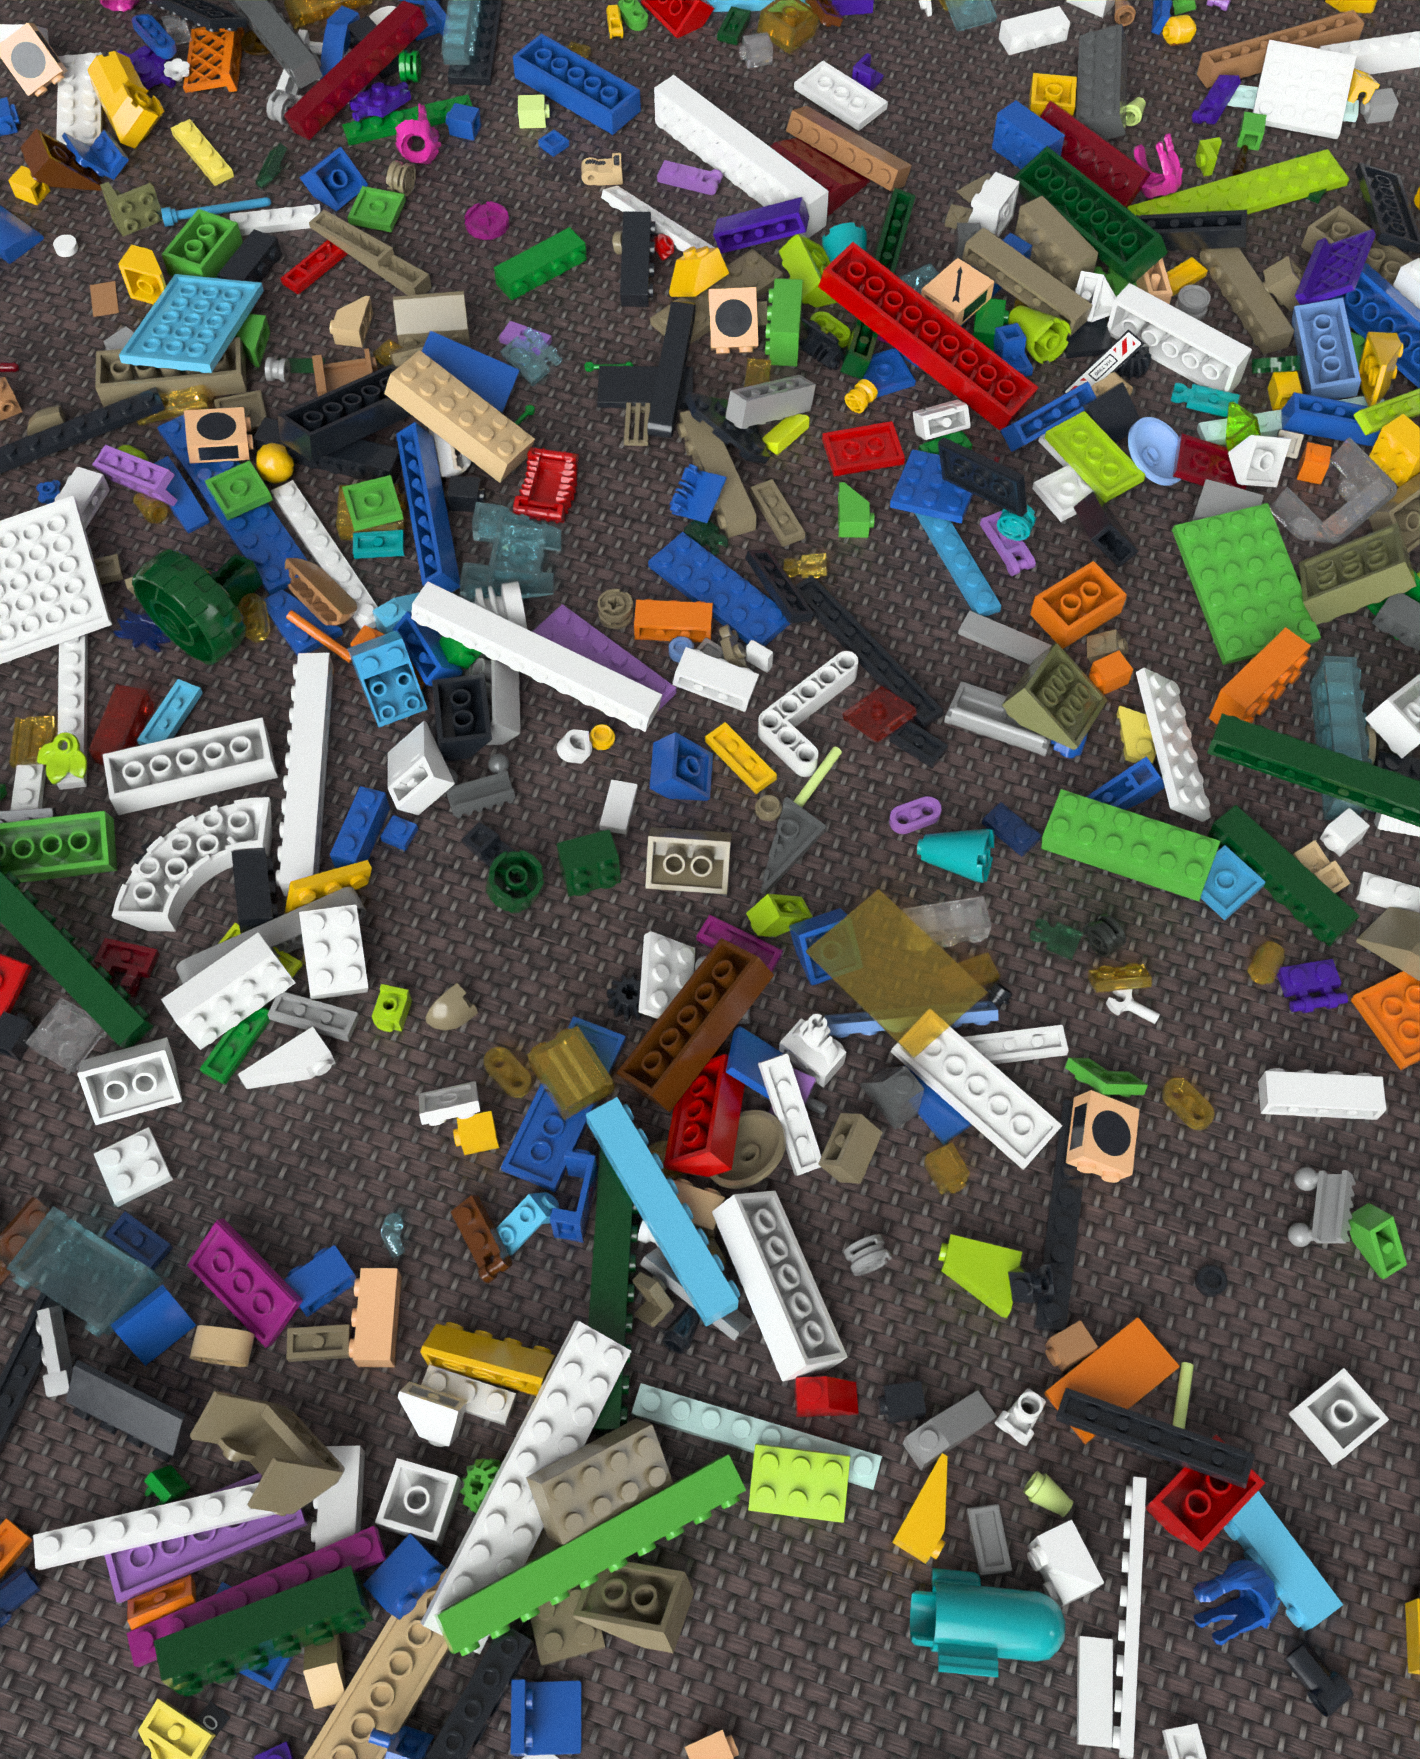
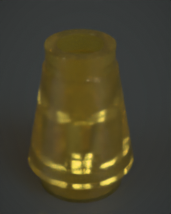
(152, 509)

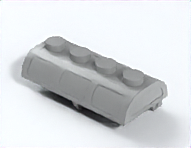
(984, 714)

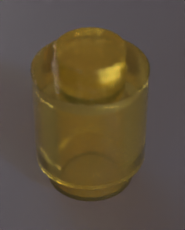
(1266, 963)

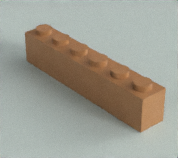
(848, 148)

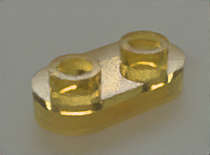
(255, 612)
(508, 1073)
(1189, 1103)

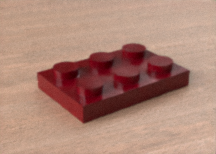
(1203, 460)

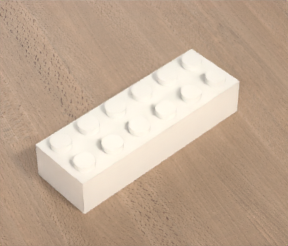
(1179, 340)
(189, 766)
(779, 1285)

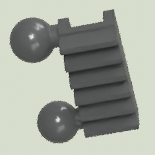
(483, 791)

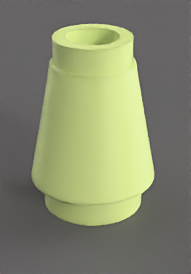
(1134, 111)
(1047, 1494)

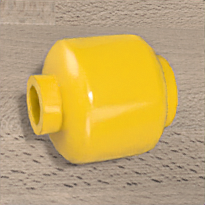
(1179, 30)

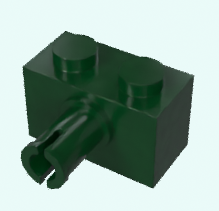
(237, 577)

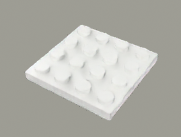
(1304, 88)

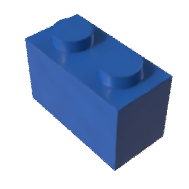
(321, 1279)
(404, 1577)

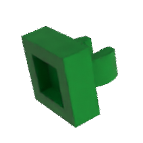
(166, 1485)

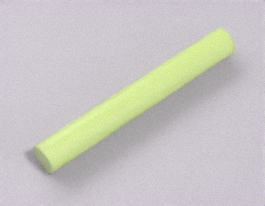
(818, 776)
(1183, 1394)

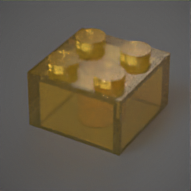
(788, 23)

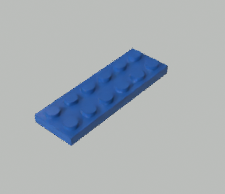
(709, 580)
(544, 1135)

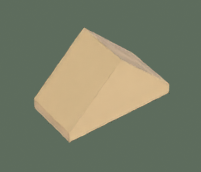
(324, 1673)

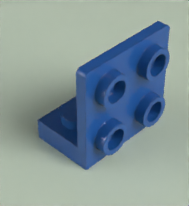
(103, 156)
(546, 1718)

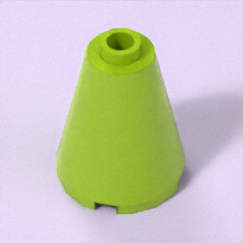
(1043, 332)

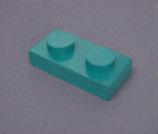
(378, 544)

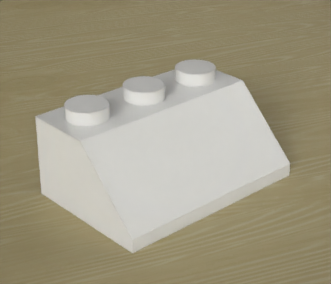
(130, 1081)

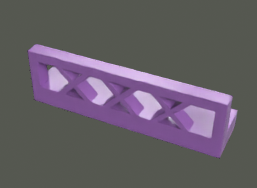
(135, 473)

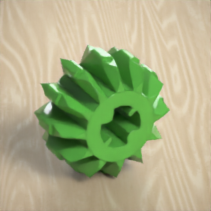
(479, 1481)

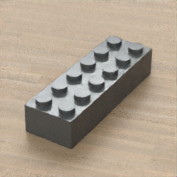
(1103, 81)

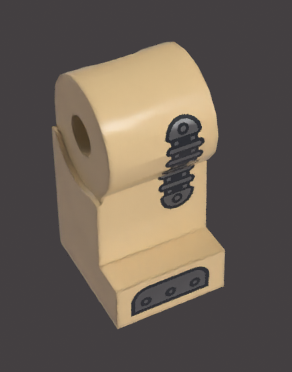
(602, 170)

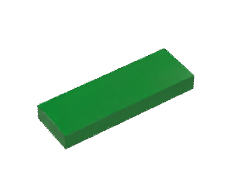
(235, 1046)

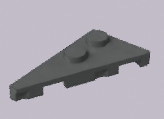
(793, 838)

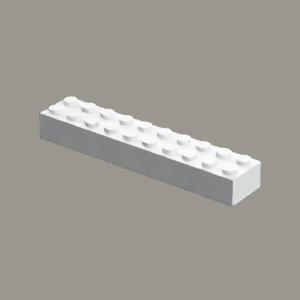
(736, 151)

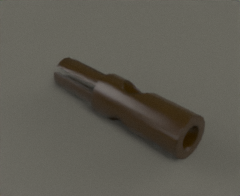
(1240, 161)

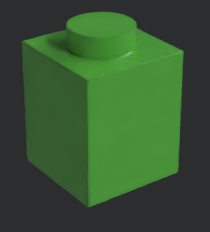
(1251, 130)

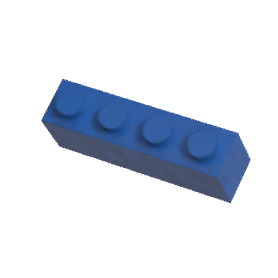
(1047, 417)
(1324, 419)

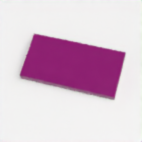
(244, 1282)

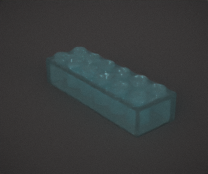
(1339, 718)

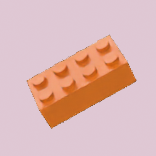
(1263, 678)

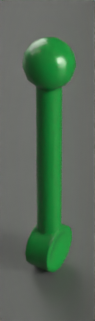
(589, 366)
(529, 410)

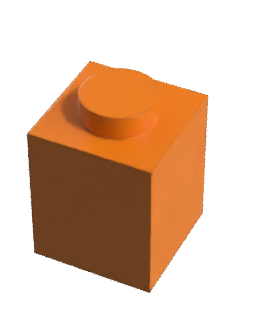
(1314, 463)
(1110, 672)

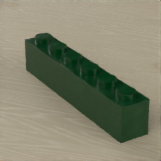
(1285, 876)

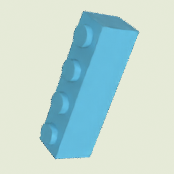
(1294, 1576)

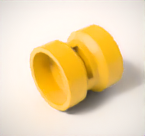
(859, 397)

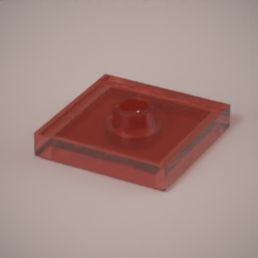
(879, 714)

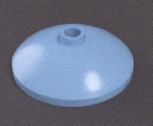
(1153, 449)

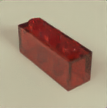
(121, 721)

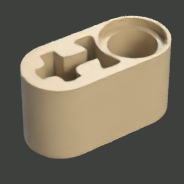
(222, 1346)

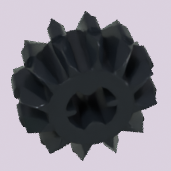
(1136, 365)
(619, 998)

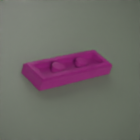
(715, 929)

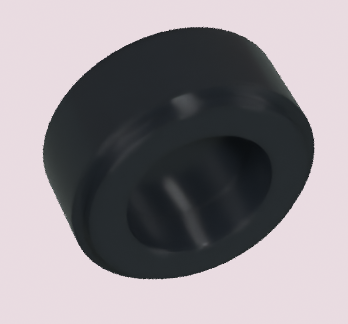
(1211, 1280)

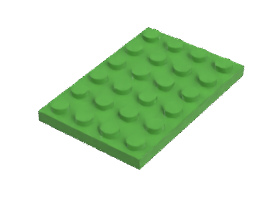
(1243, 581)

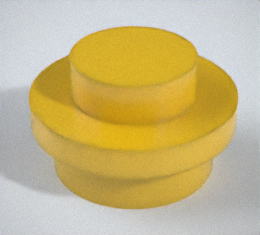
(602, 737)

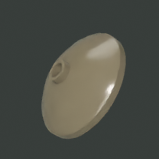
(757, 1150)

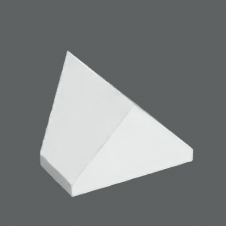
(1097, 292)

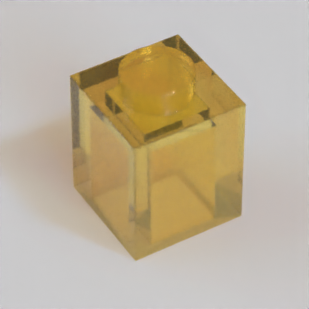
(947, 1169)

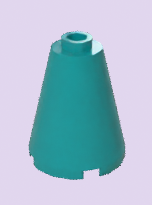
(841, 237)
(960, 852)

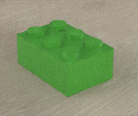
(202, 246)
(785, 322)

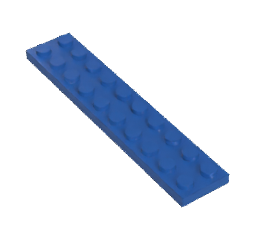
(255, 533)

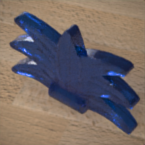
(141, 630)

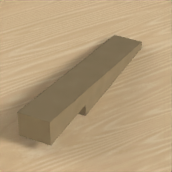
(372, 253)

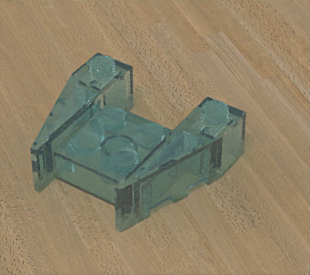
(515, 554)

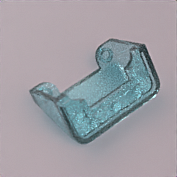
(82, 1272)

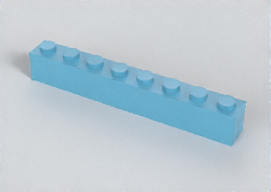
(662, 1211)

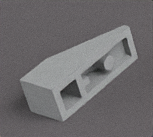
(948, 1429)

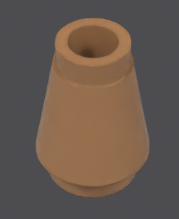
(1124, 12)

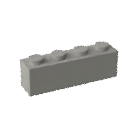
(770, 401)

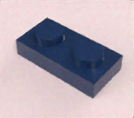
(1011, 829)
(138, 1241)

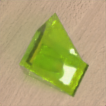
(1240, 425)

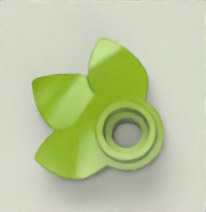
(60, 761)

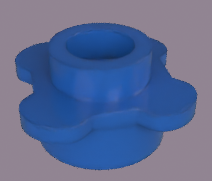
(48, 491)

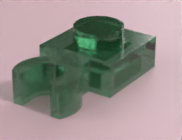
(705, 534)
(1061, 939)

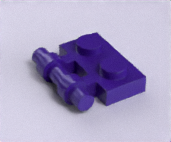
(1310, 978)

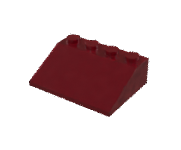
(831, 174)

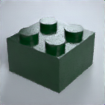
(589, 863)

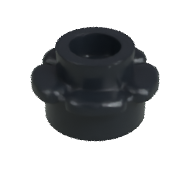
(999, 994)

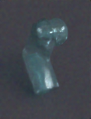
(391, 1232)

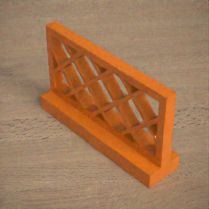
(230, 55)

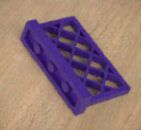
(1321, 266)

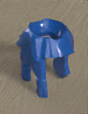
(1253, 1608)

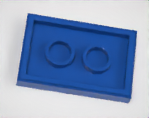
(940, 1115)

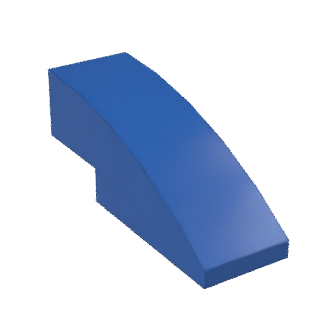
(334, 47)

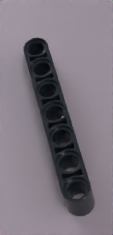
(671, 369)

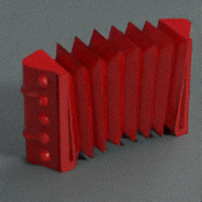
(547, 485)

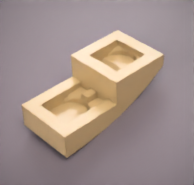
(1315, 861)

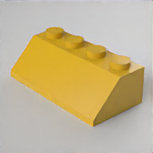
(487, 1359)

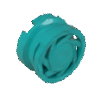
(1013, 525)

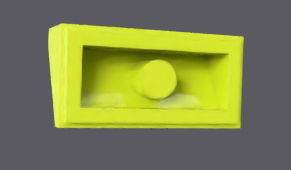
(786, 432)

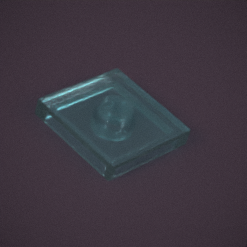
(970, 13)

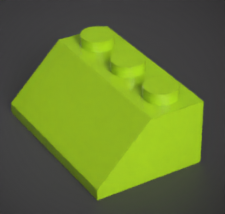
(806, 262)

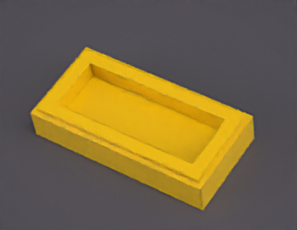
(1185, 274)

